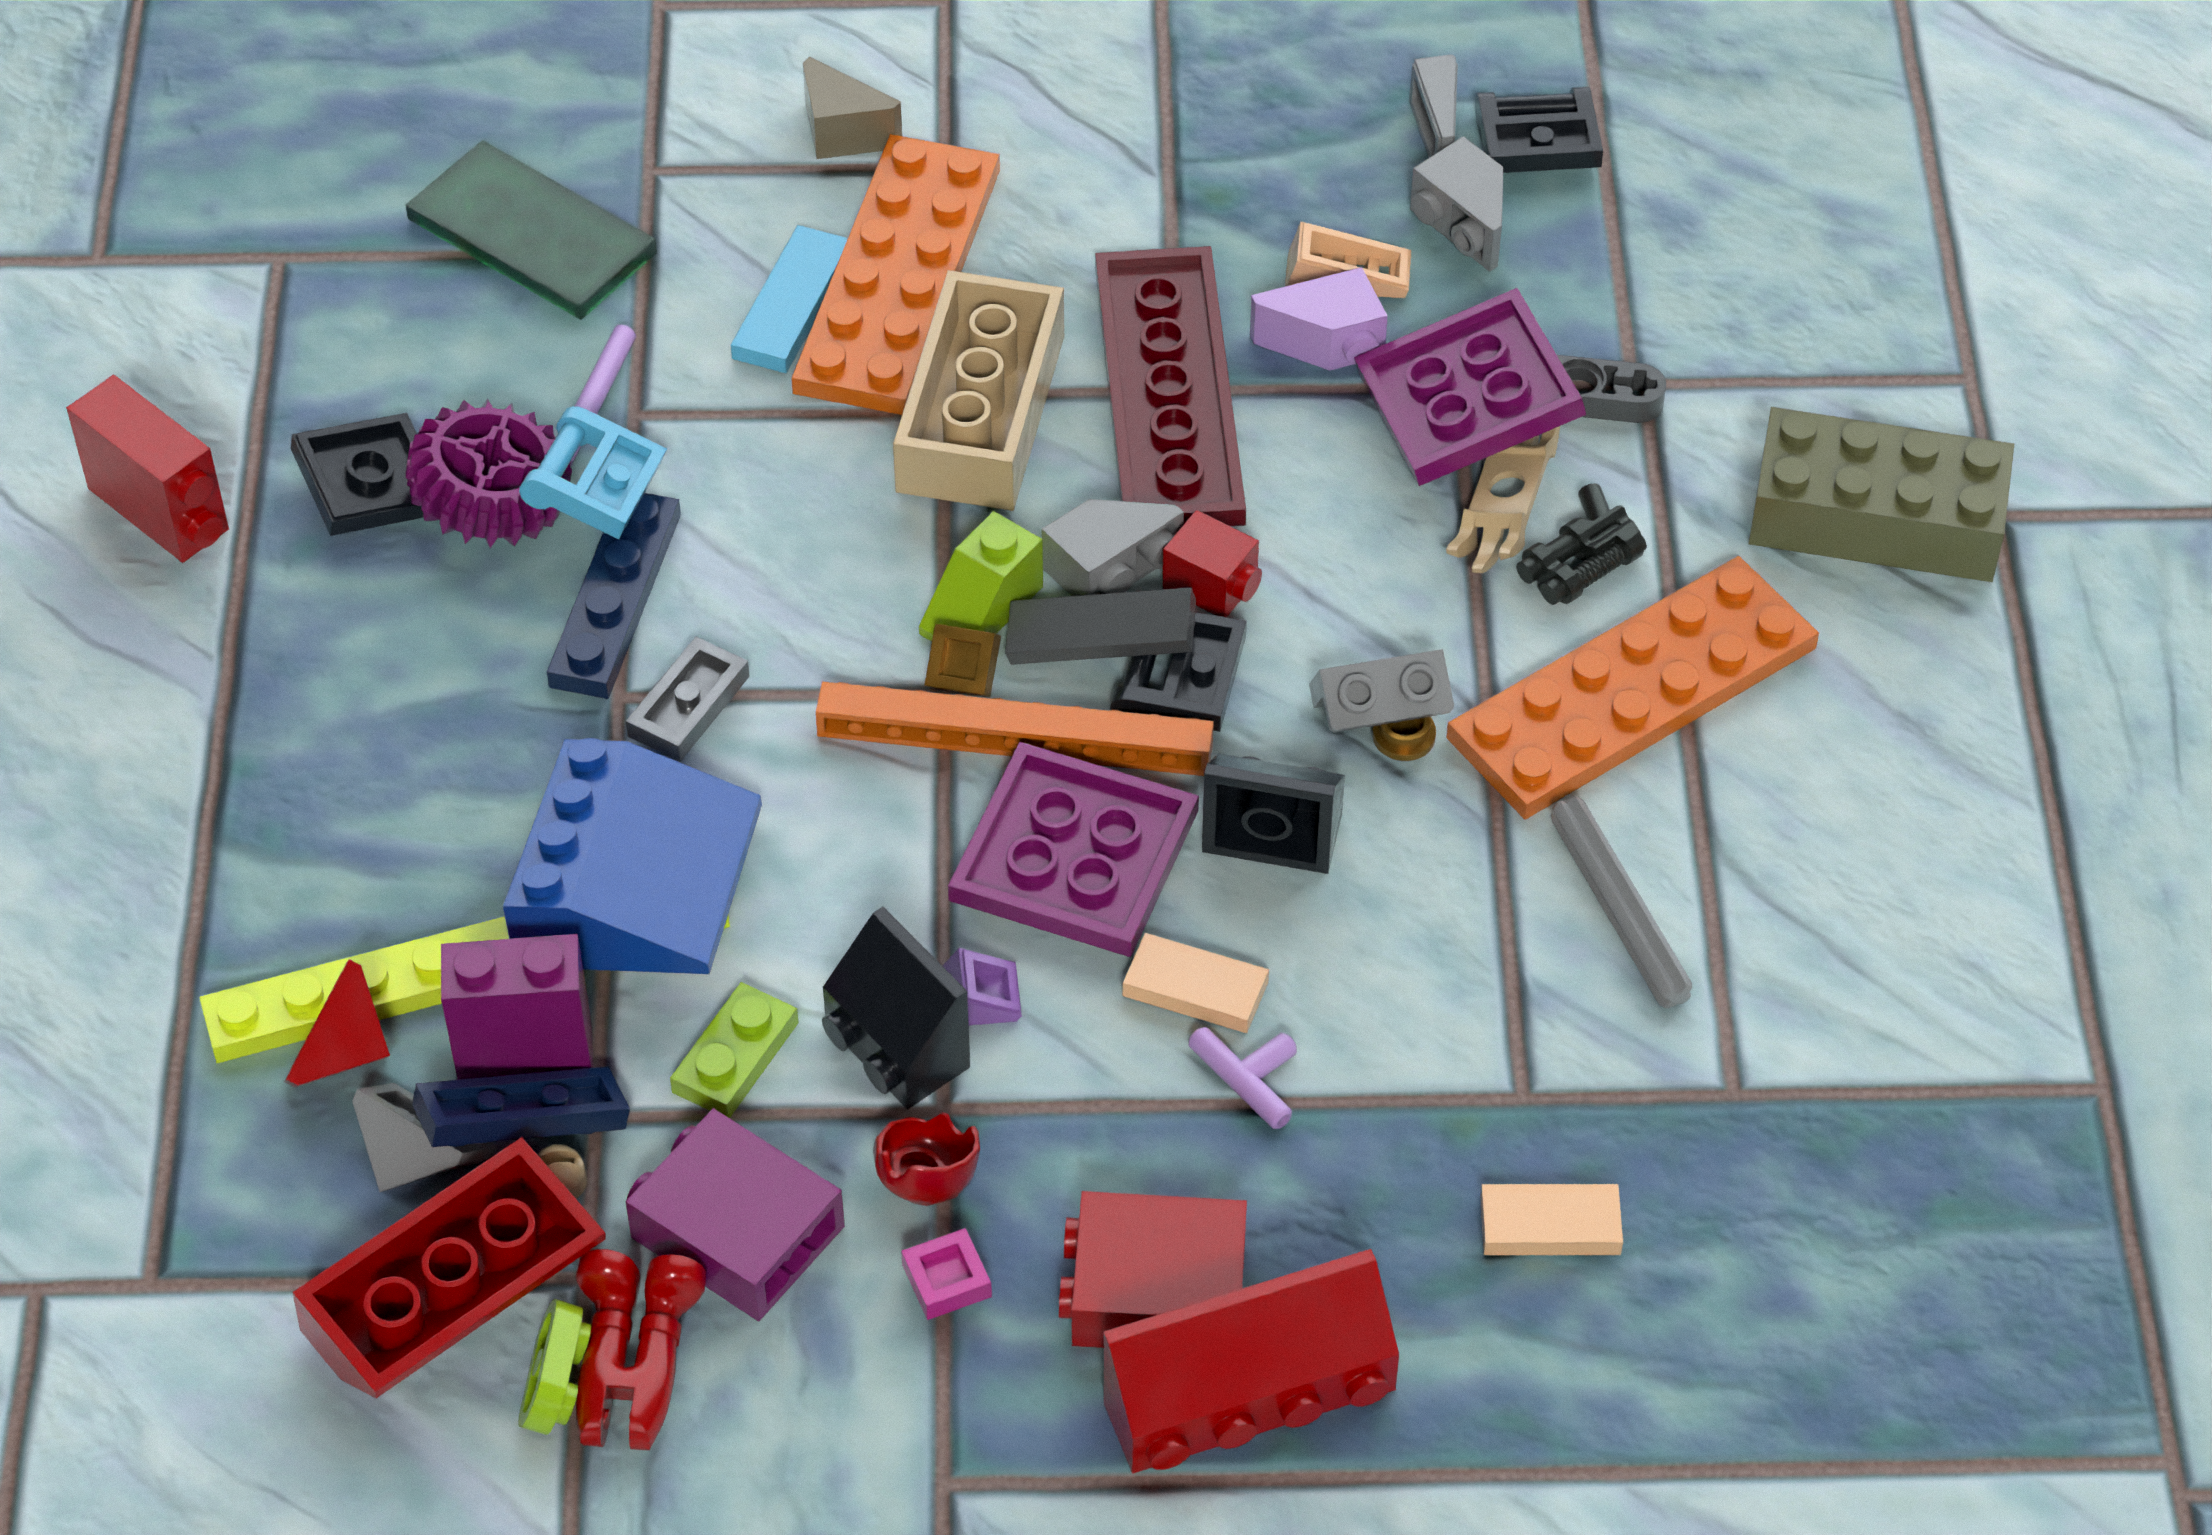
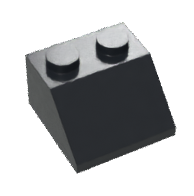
(1271, 812)
(897, 1012)

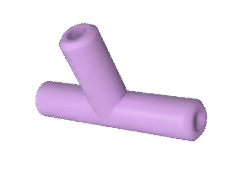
(1246, 1074)

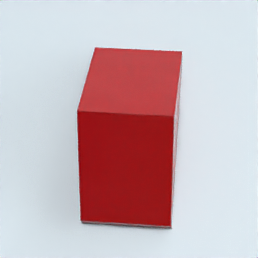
(344, 1033)

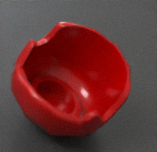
(926, 1159)

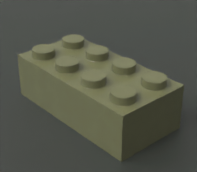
(1882, 494)

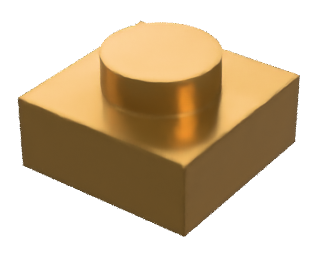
(962, 660)

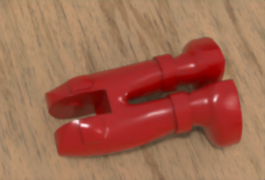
(613, 1286)

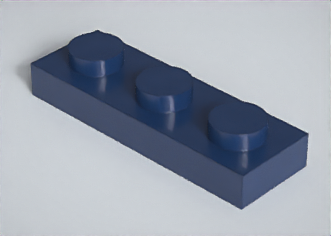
(520, 1106)

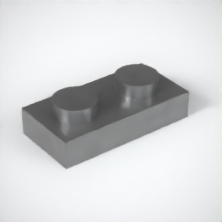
(687, 699)

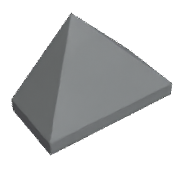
(399, 1143)

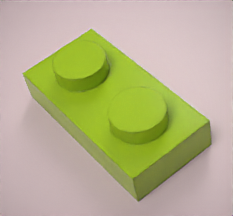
(734, 1050)

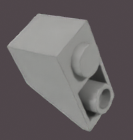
(1462, 199)
(1108, 544)

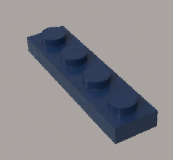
(613, 600)

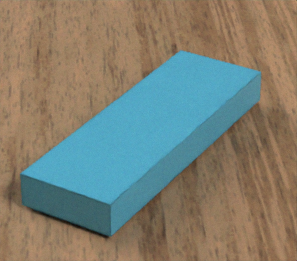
(789, 300)

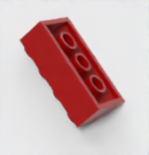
(444, 1270)
(1250, 1362)

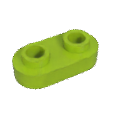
(558, 1345)

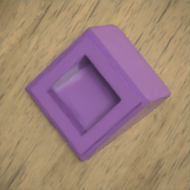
(989, 986)

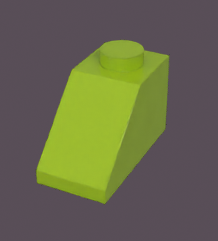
(984, 575)

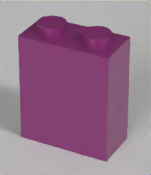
(516, 1006)
(736, 1211)

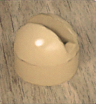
(567, 1167)

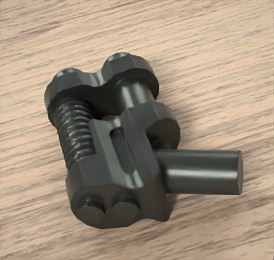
(1600, 541)

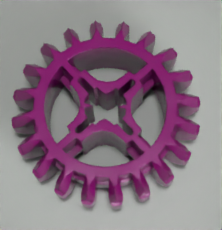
(471, 469)

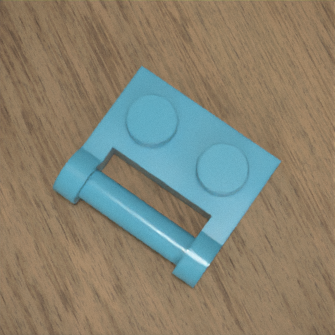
(611, 481)

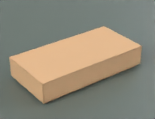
(1195, 982)
(1551, 1219)

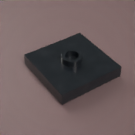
(358, 472)

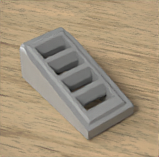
(1434, 100)

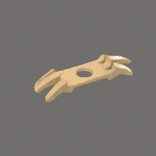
(1523, 461)

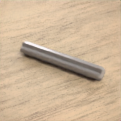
(1622, 902)

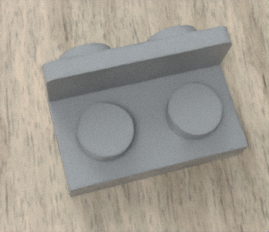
(1383, 691)

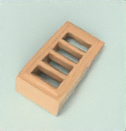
(1326, 252)

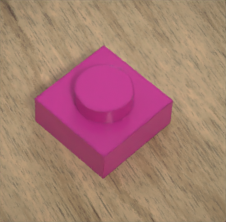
(946, 1274)

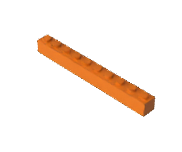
(999, 725)

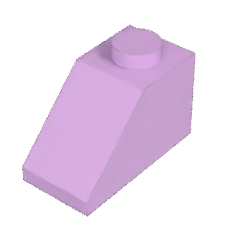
(1320, 319)

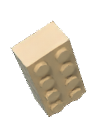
(979, 390)

